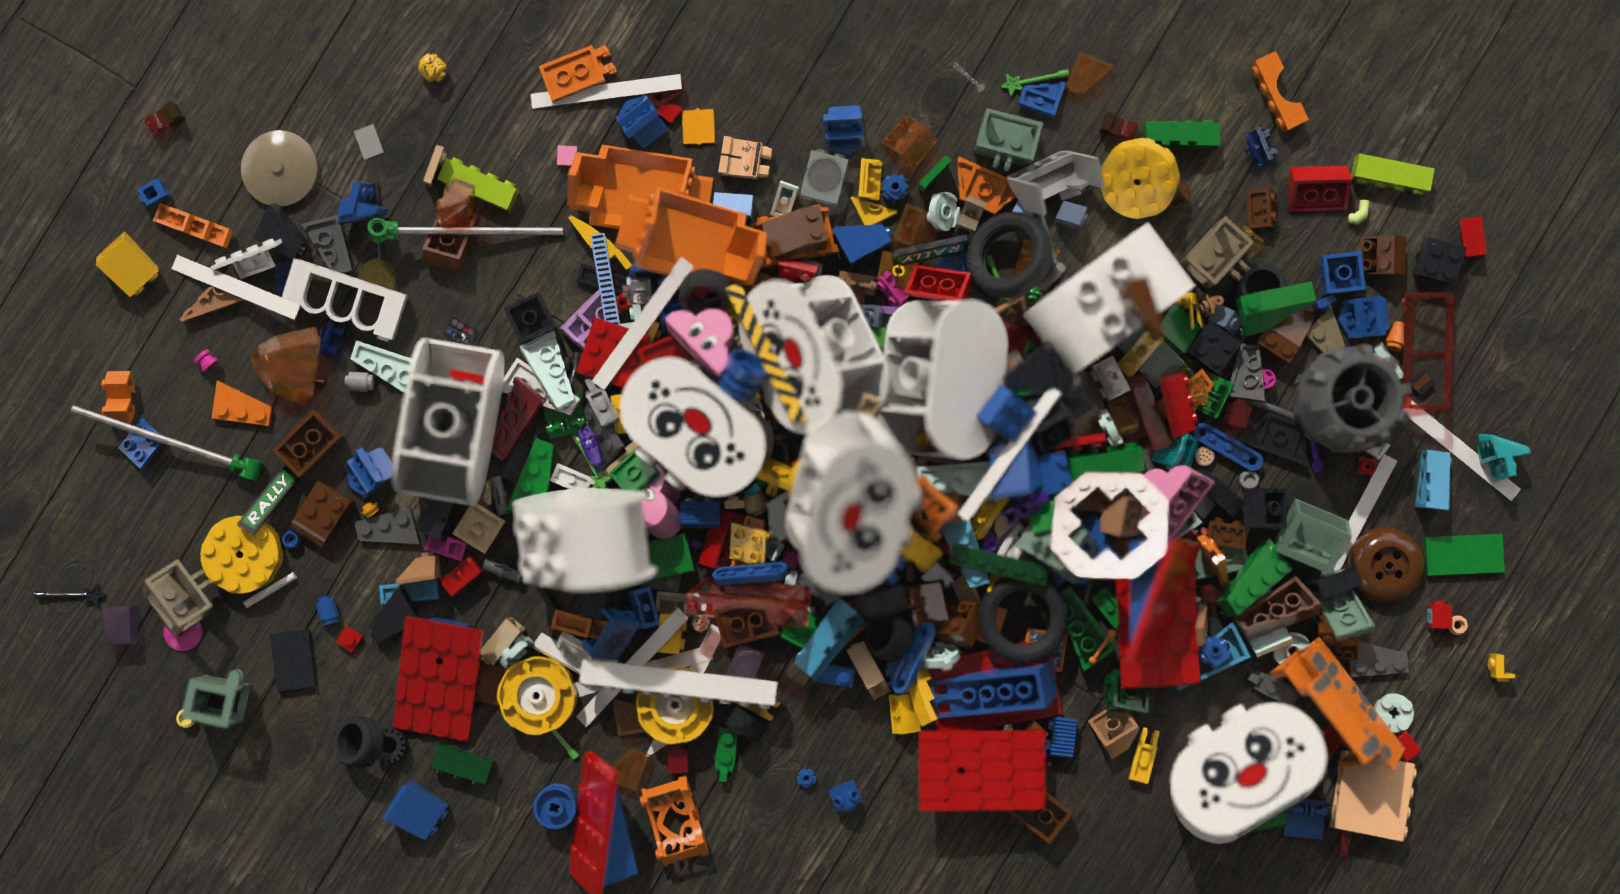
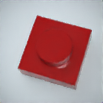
(349, 639)

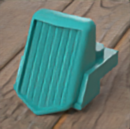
(1178, 454)
(1499, 455)

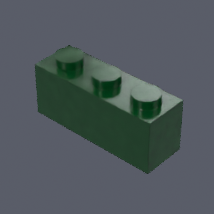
(462, 764)

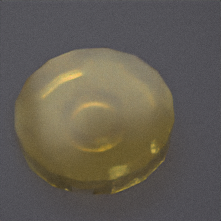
(380, 272)

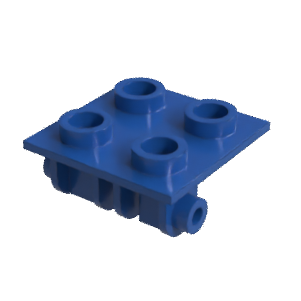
(139, 448)
(1306, 819)

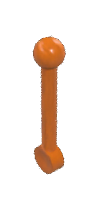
(1111, 633)

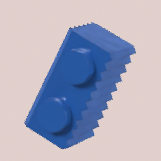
(699, 514)
(643, 607)
(837, 675)
(1061, 736)

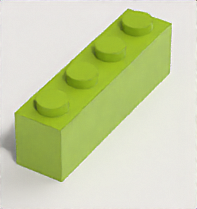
(1393, 174)
(486, 186)

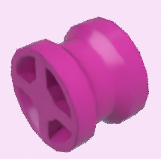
(206, 361)
(1269, 378)

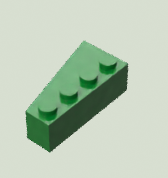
(1183, 135)
(1108, 460)
(536, 472)
(1257, 576)
(1084, 629)

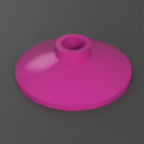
(185, 642)

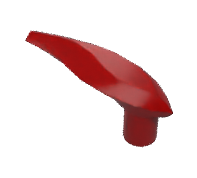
(1194, 533)

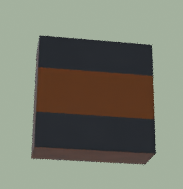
(1421, 382)

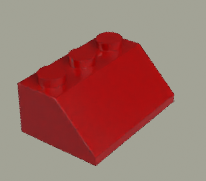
(1319, 188)
(939, 284)
(1178, 403)
(717, 542)

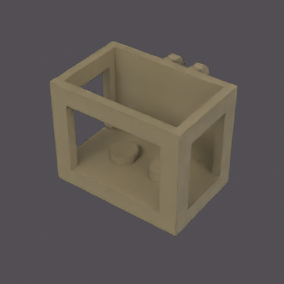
(1217, 254)
(177, 597)

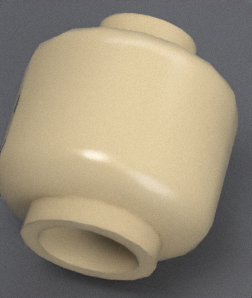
(756, 504)

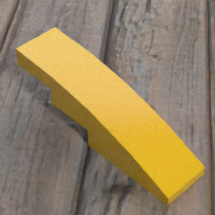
(586, 230)
(921, 695)

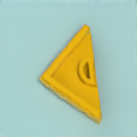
(872, 213)

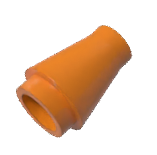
(1395, 338)

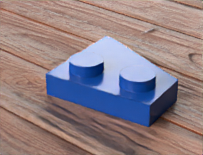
(1042, 98)

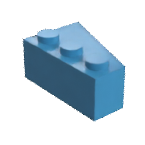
(1433, 480)

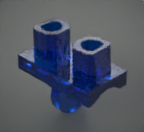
(1258, 146)
(327, 338)

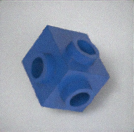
(894, 195)
(1220, 655)
(845, 796)

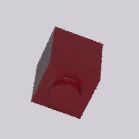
(678, 759)

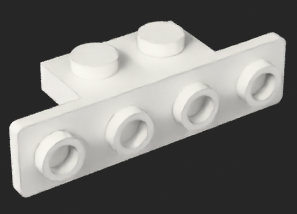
(250, 262)
(565, 650)

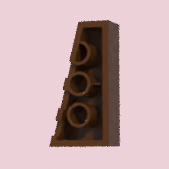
(1277, 610)

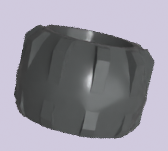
(1317, 411)

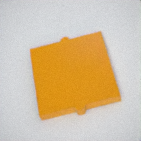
(698, 126)

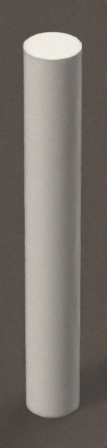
(269, 590)

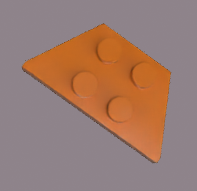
(983, 185)
(1214, 559)

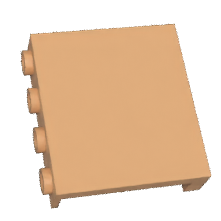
(1373, 798)

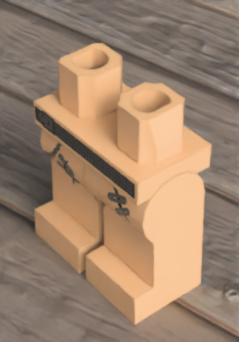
(749, 159)

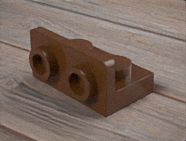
(1261, 208)
(1226, 534)

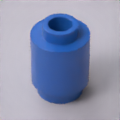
(327, 610)

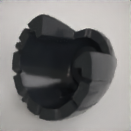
(788, 442)

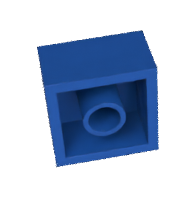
(1341, 273)
(1006, 413)

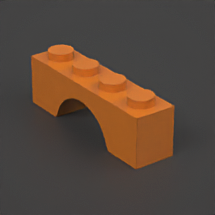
(1288, 114)

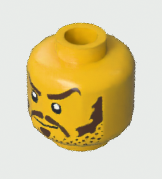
(432, 68)

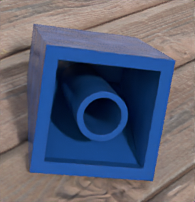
(861, 241)
(1022, 473)
(1054, 475)
(1092, 525)
(416, 810)

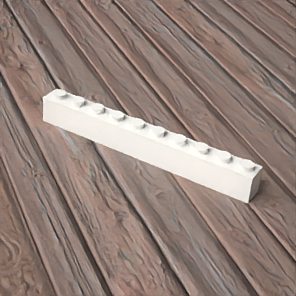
(678, 682)

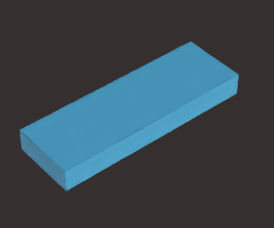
(417, 590)

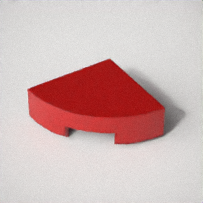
(670, 112)

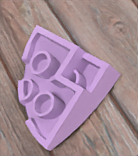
(580, 323)

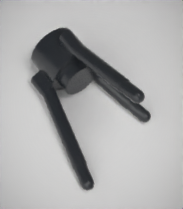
(573, 363)

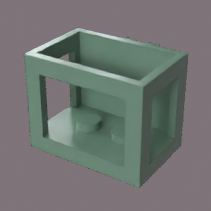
(1007, 140)
(1313, 536)
(1039, 550)
(198, 695)

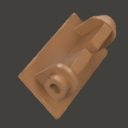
(859, 280)
(1208, 304)

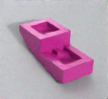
(450, 548)

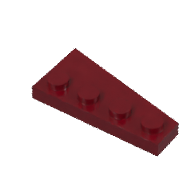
(518, 414)

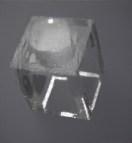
(637, 290)

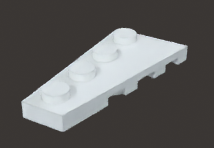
(524, 371)

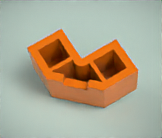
(118, 390)

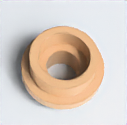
(1462, 628)

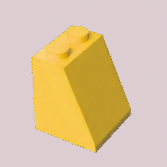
(127, 265)

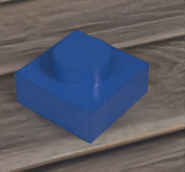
(1324, 303)

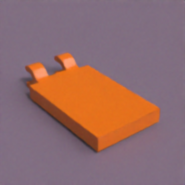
(576, 72)

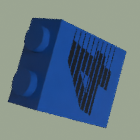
(615, 636)

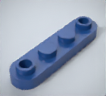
(1228, 446)
(750, 573)
(914, 658)

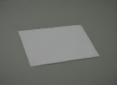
(368, 141)

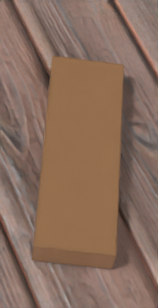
(1202, 623)

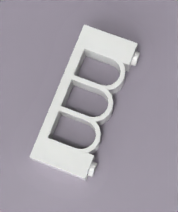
(390, 313)

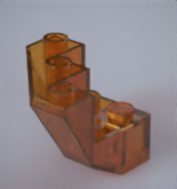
(289, 364)

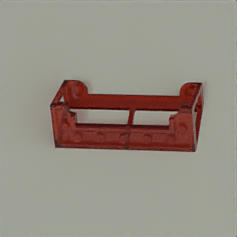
(1408, 304)
(772, 597)

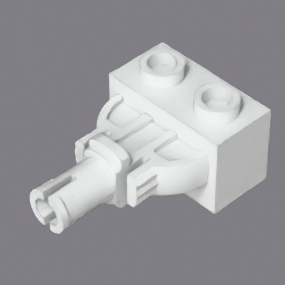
(1109, 378)

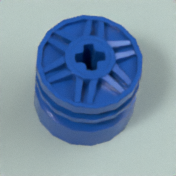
(742, 376)

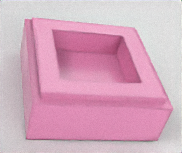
(565, 155)

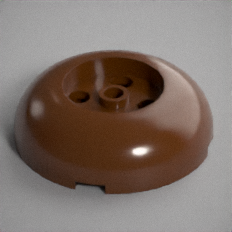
(1386, 541)

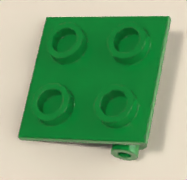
(1217, 395)
(562, 424)
(801, 634)

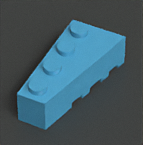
(829, 639)
(1235, 648)

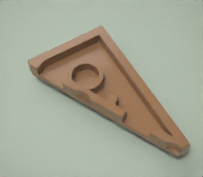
(213, 300)

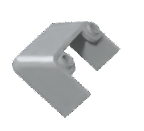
(1052, 176)

